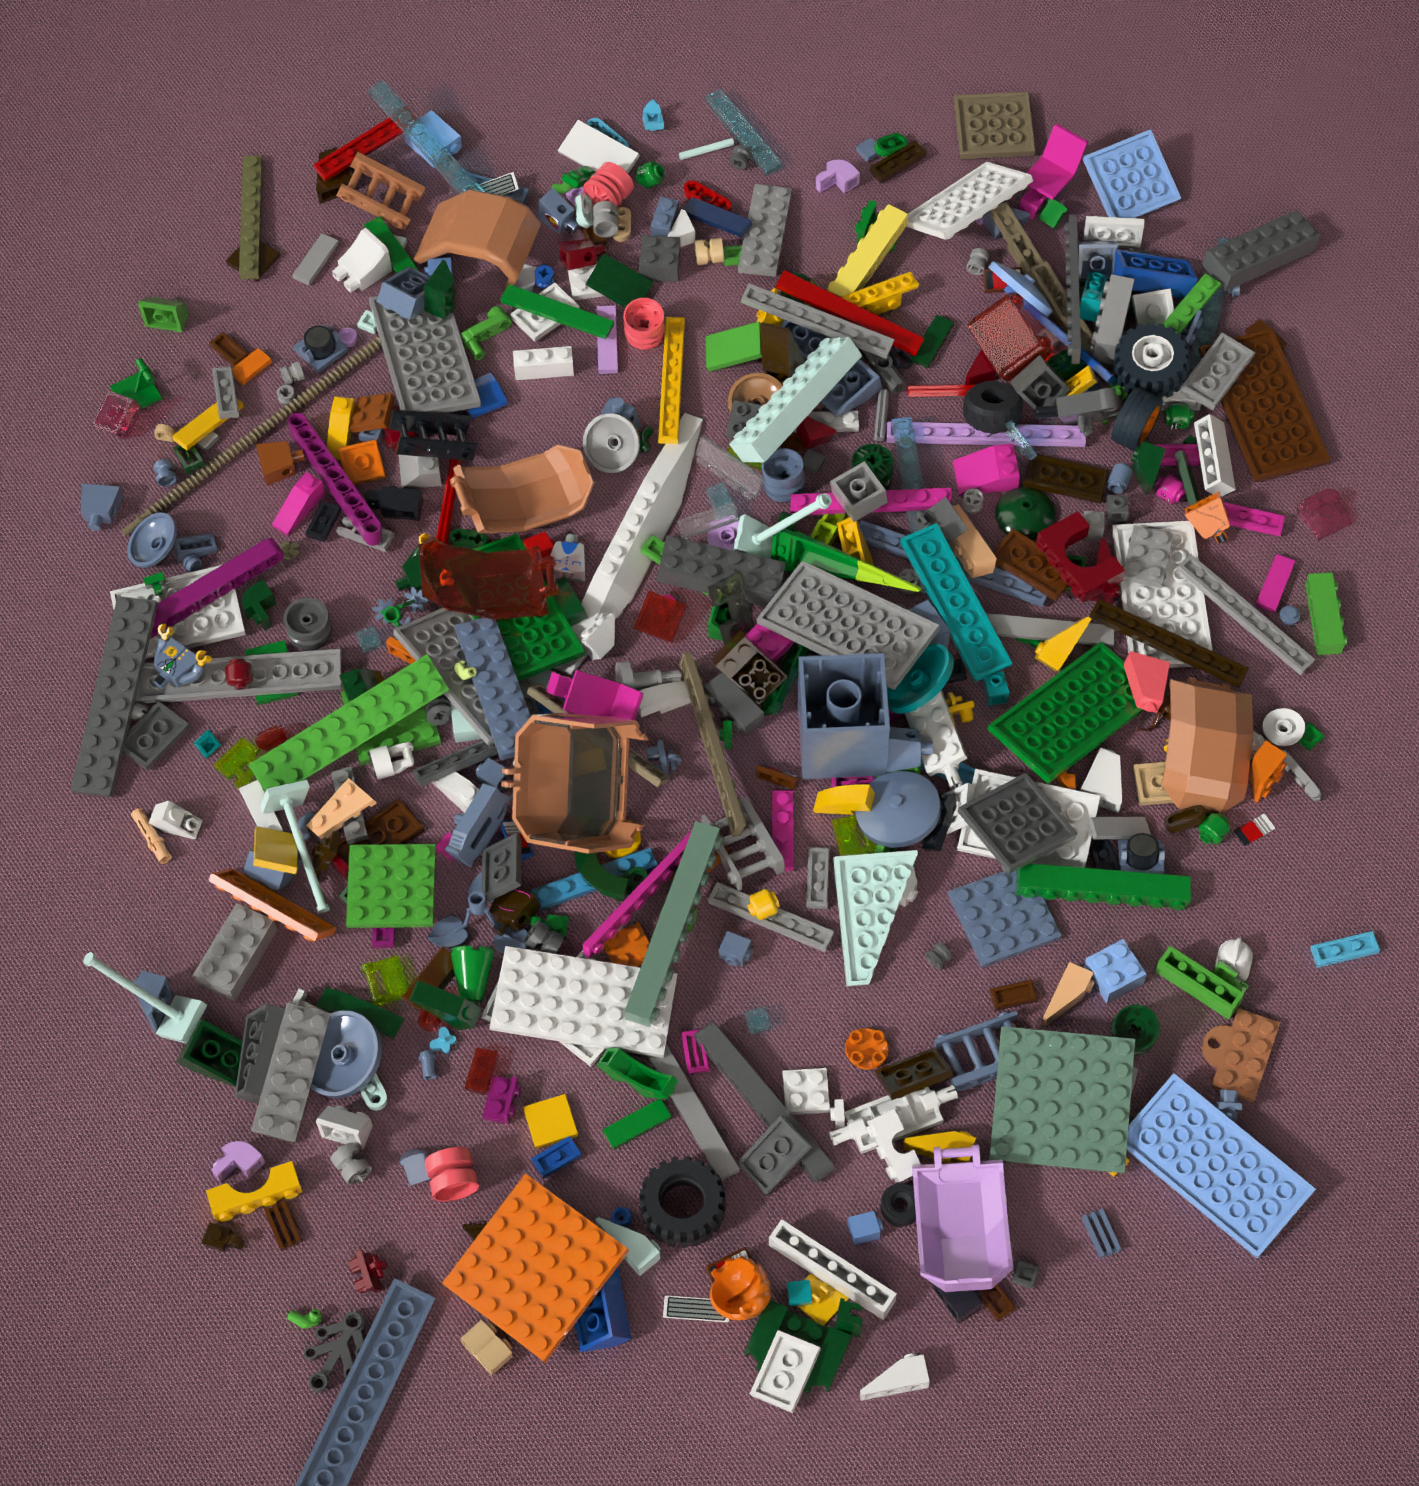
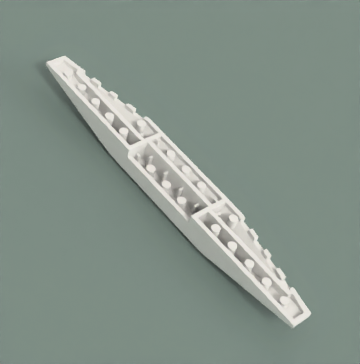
(648, 515)

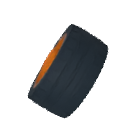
(1136, 418)

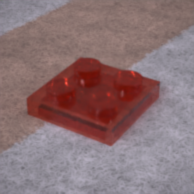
(660, 616)

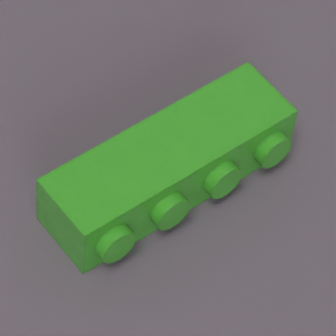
(1325, 613)
(1199, 982)

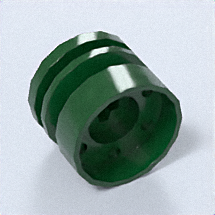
(878, 460)
(1141, 1019)

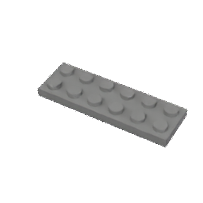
(764, 239)
(290, 1072)

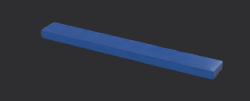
(1062, 336)

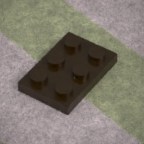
(913, 1073)

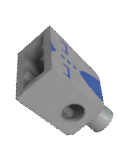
(569, 559)

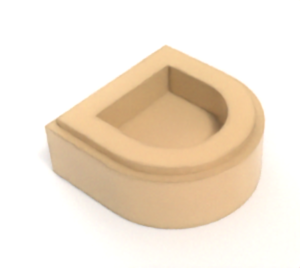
(164, 433)

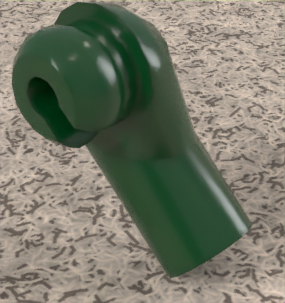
(643, 436)

